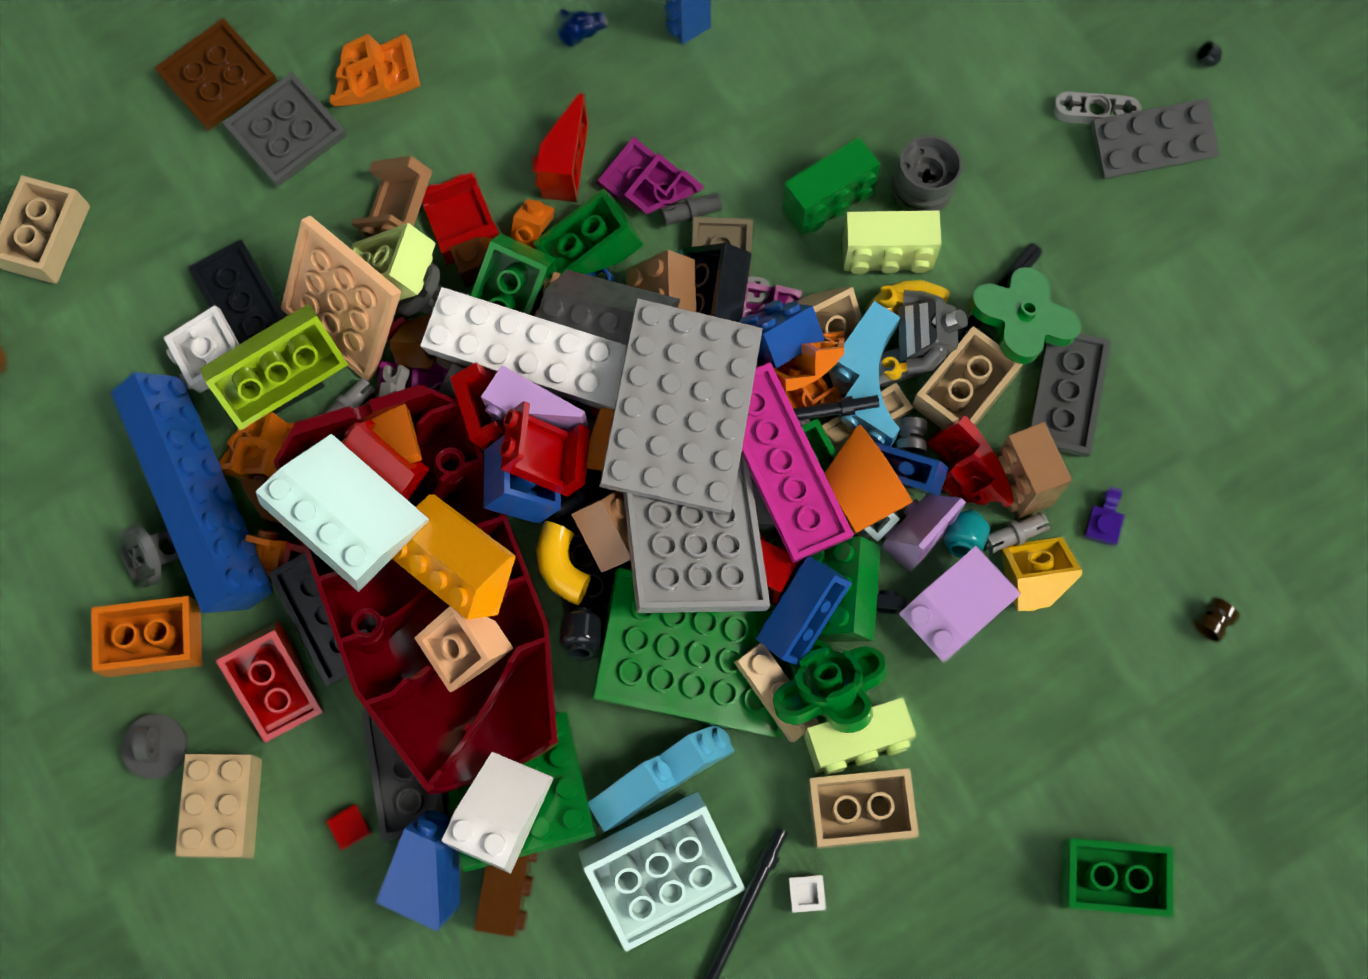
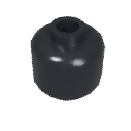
(581, 633)

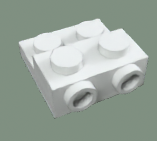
(198, 344)

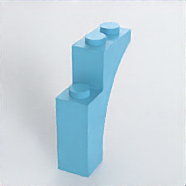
(861, 368)
(660, 776)

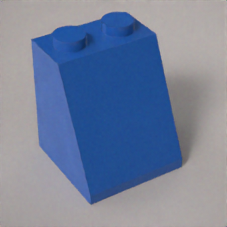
(423, 873)

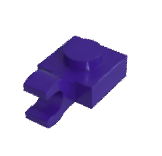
(1104, 522)

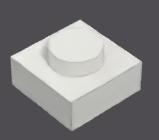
(807, 893)

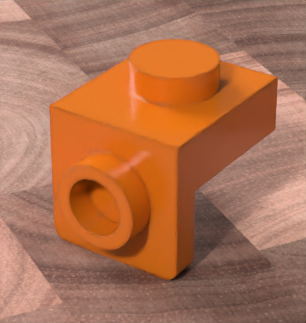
(531, 221)
(269, 548)

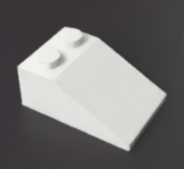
(498, 812)

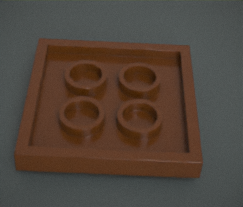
(215, 74)

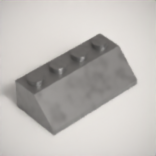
(595, 305)

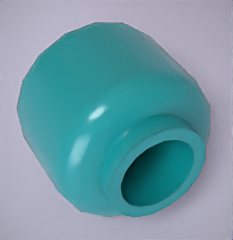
(966, 532)

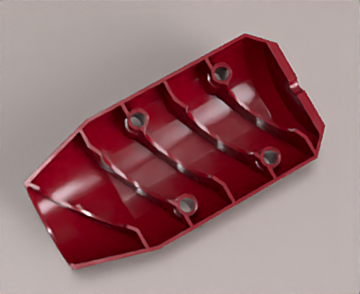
(501, 710)

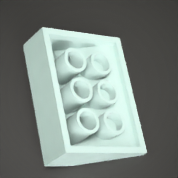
(341, 510)
(661, 871)

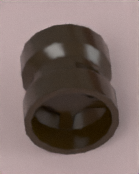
(1216, 619)

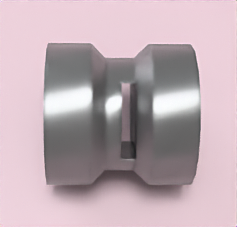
(912, 435)

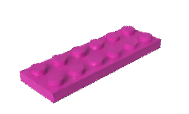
(789, 472)

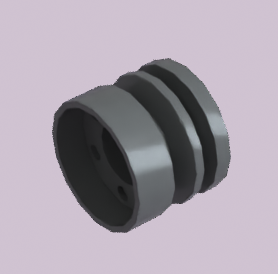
(926, 174)

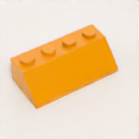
(457, 561)

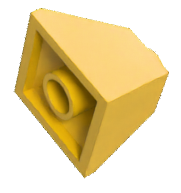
(1040, 571)

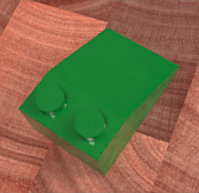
(591, 237)

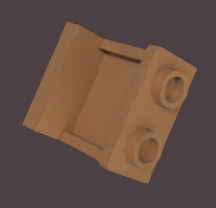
(398, 196)

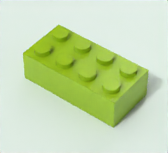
(273, 367)

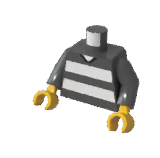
(925, 331)

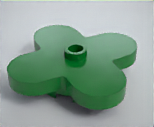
(1024, 315)
(832, 686)

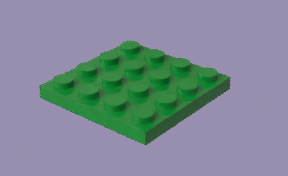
(565, 809)

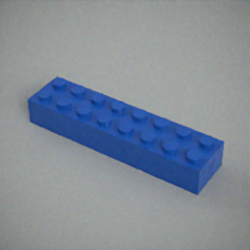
(191, 493)

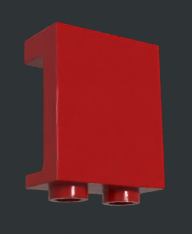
(457, 213)
(468, 388)
(544, 452)
(384, 459)

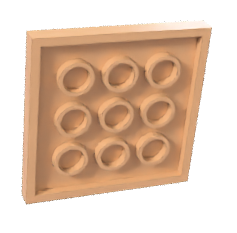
(345, 294)

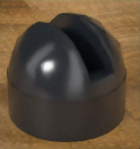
(1209, 54)

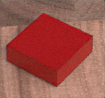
(349, 827)

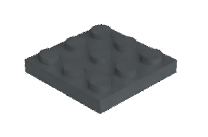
(284, 129)

